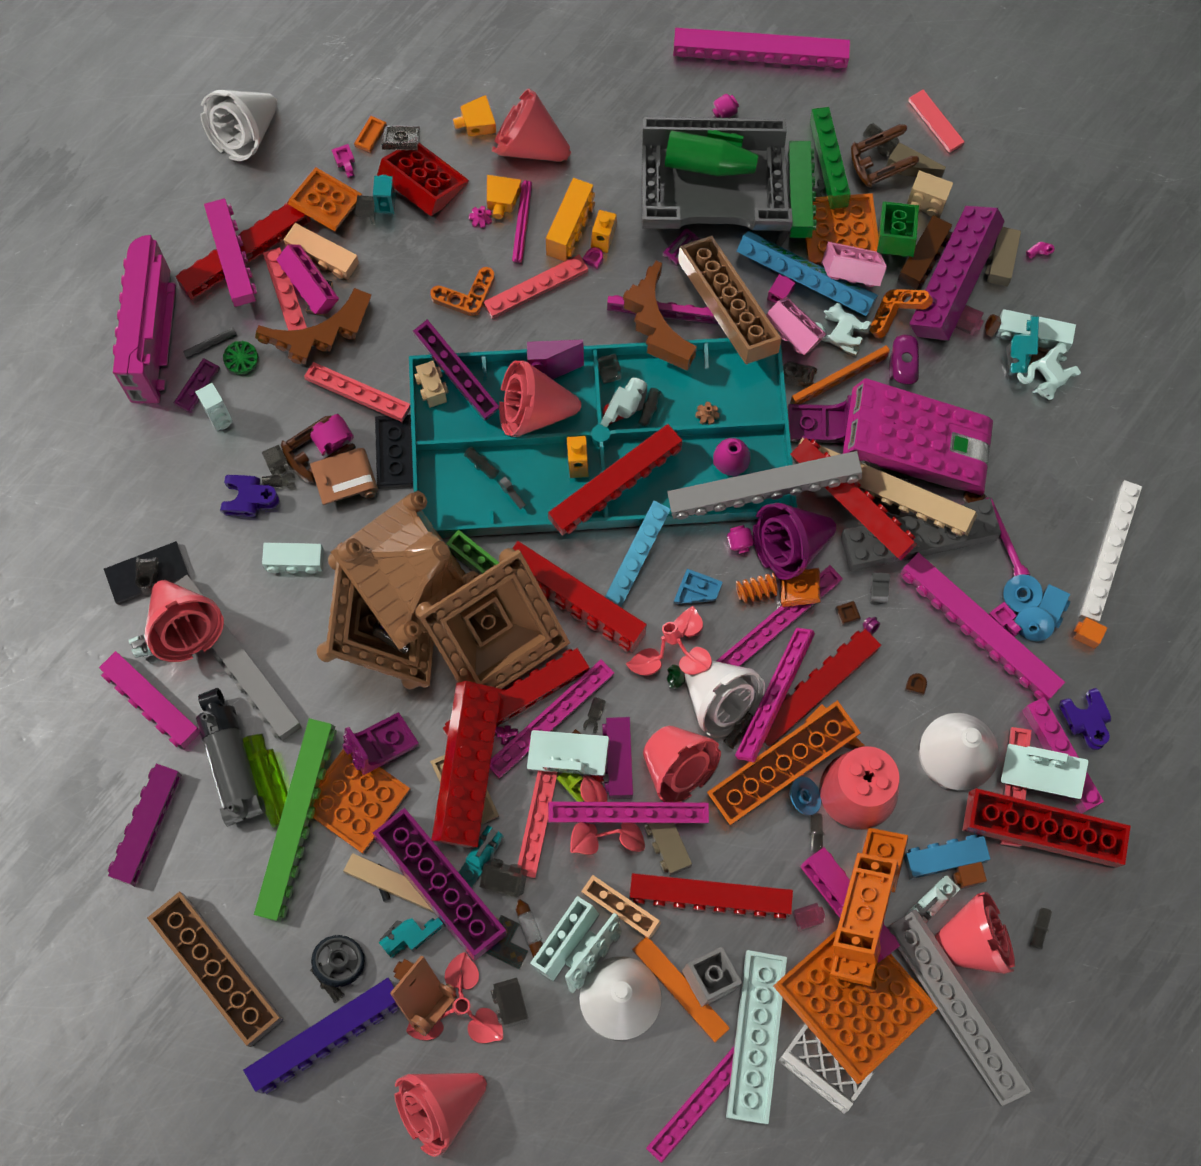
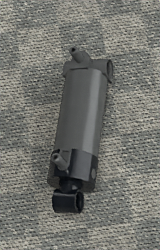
(228, 759)

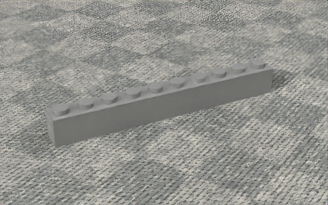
(765, 485)
(250, 679)

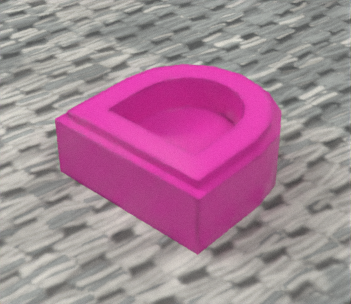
(593, 257)

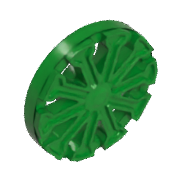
(240, 357)

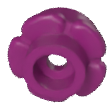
(871, 625)

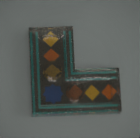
(505, 950)

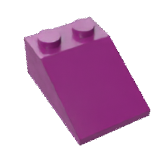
(556, 357)

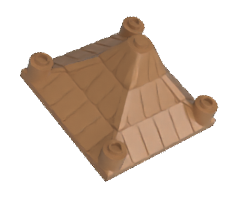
(399, 565)
(494, 624)
(352, 638)

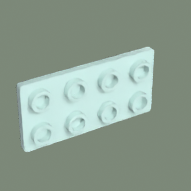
(568, 753)
(1044, 770)
(589, 951)

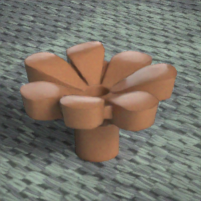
(707, 413)

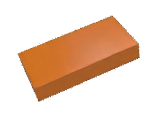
(370, 134)

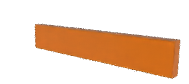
(840, 376)
(680, 988)

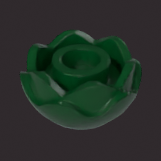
(675, 677)

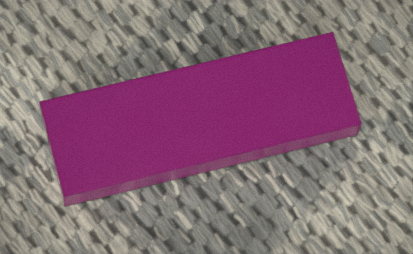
(200, 378)

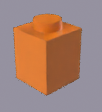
(1089, 632)

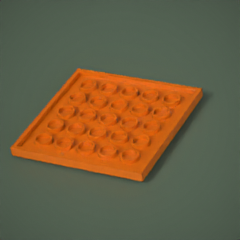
(854, 1019)

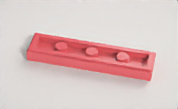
(936, 121)

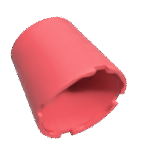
(857, 801)

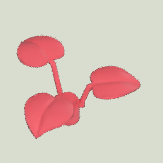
(695, 662)
(585, 835)
(485, 1025)

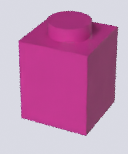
(781, 288)

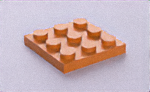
(324, 199)

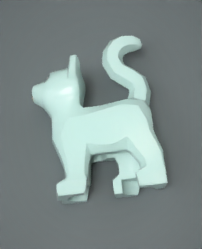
(844, 330)
(1051, 370)

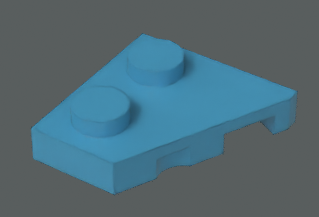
(697, 588)

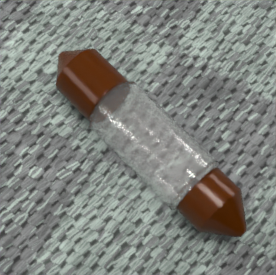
(529, 927)

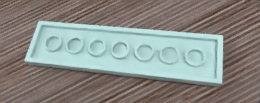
(756, 1038)

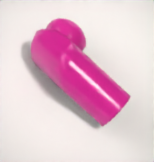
(1040, 248)

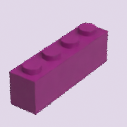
(619, 758)

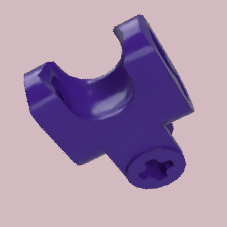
(250, 496)
(1088, 721)

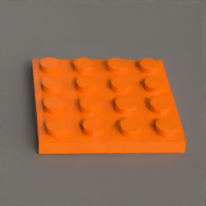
(846, 226)
(357, 803)

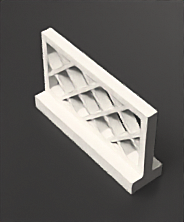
(814, 1079)

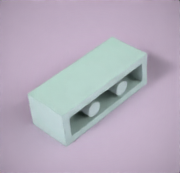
(214, 407)
(292, 557)

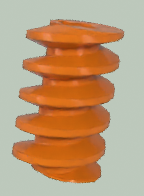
(757, 588)

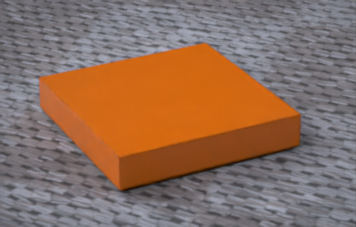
(801, 589)

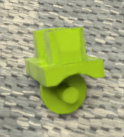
(572, 784)

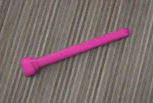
(1018, 567)

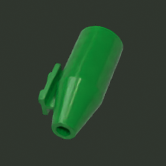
(712, 155)

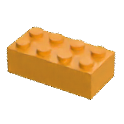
(570, 220)

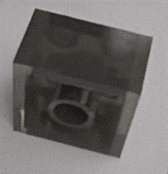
(510, 1003)

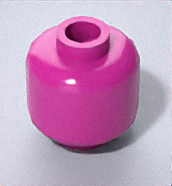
(725, 106)
(740, 539)

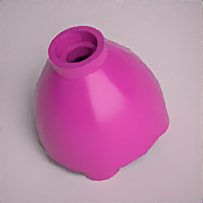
(731, 462)

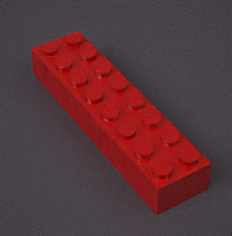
(584, 602)
(466, 764)
(1046, 828)

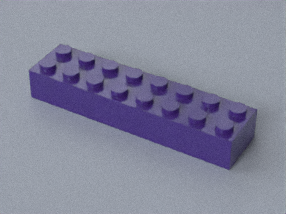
(322, 1037)

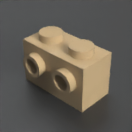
(432, 388)

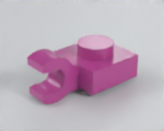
(344, 157)
(1006, 617)

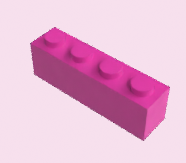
(307, 279)

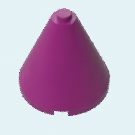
(790, 538)

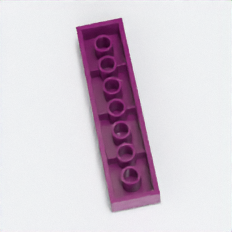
(958, 272)
(439, 884)

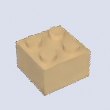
(930, 193)

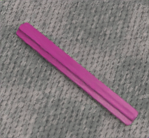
(522, 220)

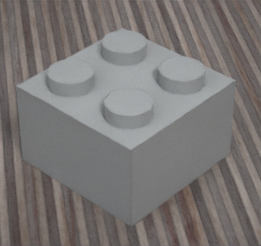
(711, 976)

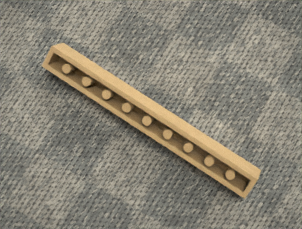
(914, 499)

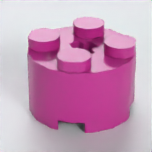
(331, 435)

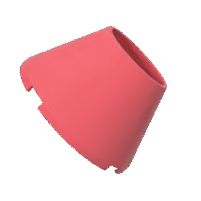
(680, 762)

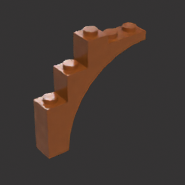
(661, 339)
(300, 342)

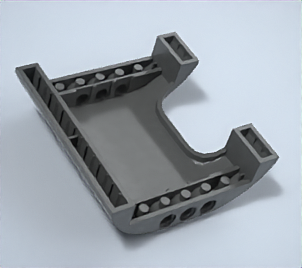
(687, 197)

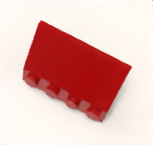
(423, 178)

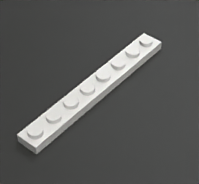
(1110, 551)

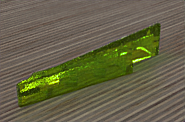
(267, 777)

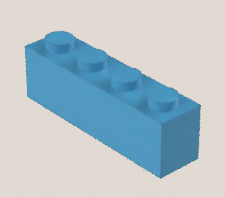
(946, 857)

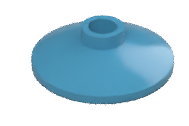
(1016, 585)
(1035, 617)
(805, 796)

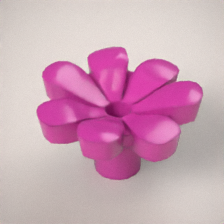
(480, 216)
(506, 733)

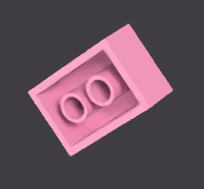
(853, 264)
(795, 326)

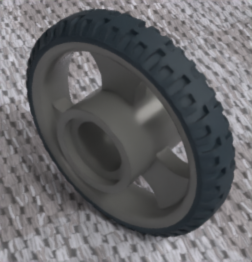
(334, 943)

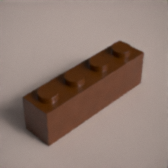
(925, 251)

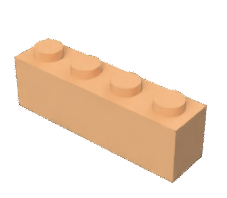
(323, 252)
(622, 906)

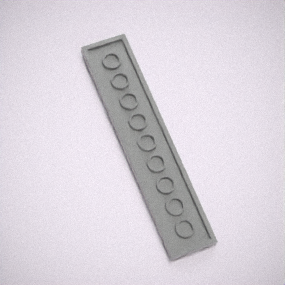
(960, 1009)

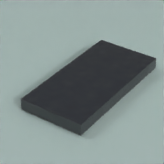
(393, 452)
(123, 574)

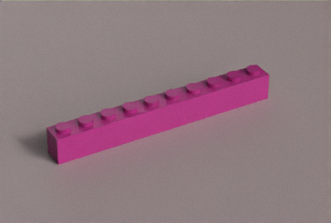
(761, 47)
(981, 627)

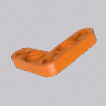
(466, 300)
(881, 325)

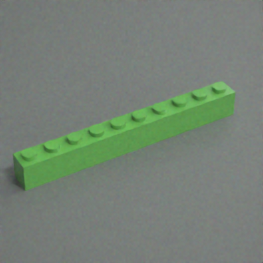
(295, 820)

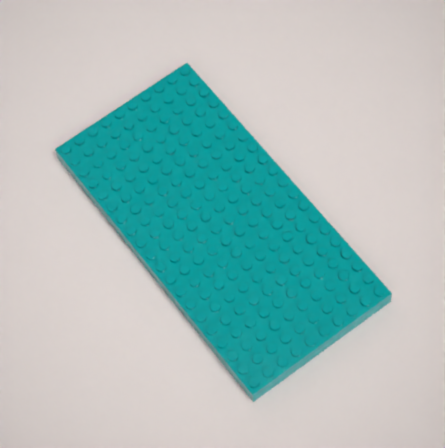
(467, 500)

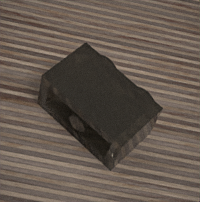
(503, 878)

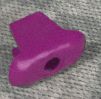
(898, 369)

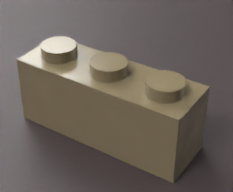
(1003, 257)
(669, 846)

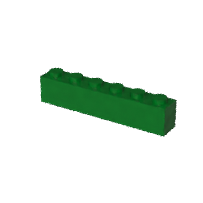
(830, 158)
(800, 189)

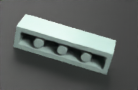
(1049, 334)
(564, 938)

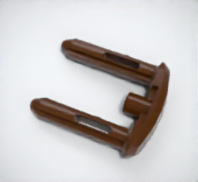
(886, 172)
(297, 462)

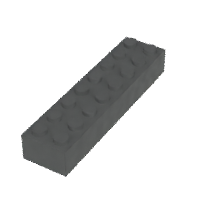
(866, 551)

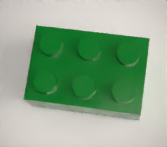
(898, 229)

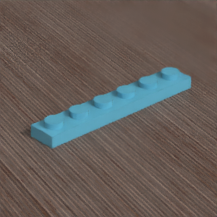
(637, 553)

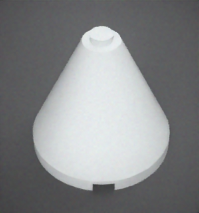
(237, 121)
(724, 696)
(958, 752)
(620, 998)

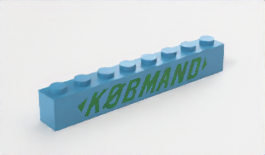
(806, 273)

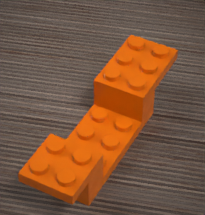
(865, 906)

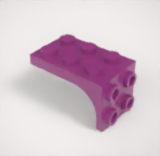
(819, 422)
(379, 743)

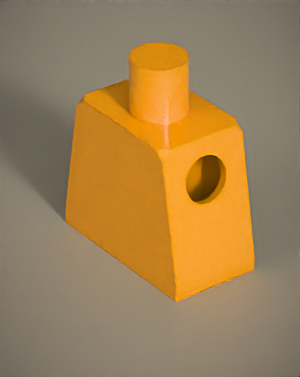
(476, 118)
(502, 194)
(604, 226)
(577, 454)

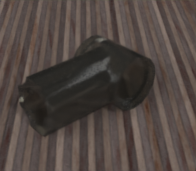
(884, 149)

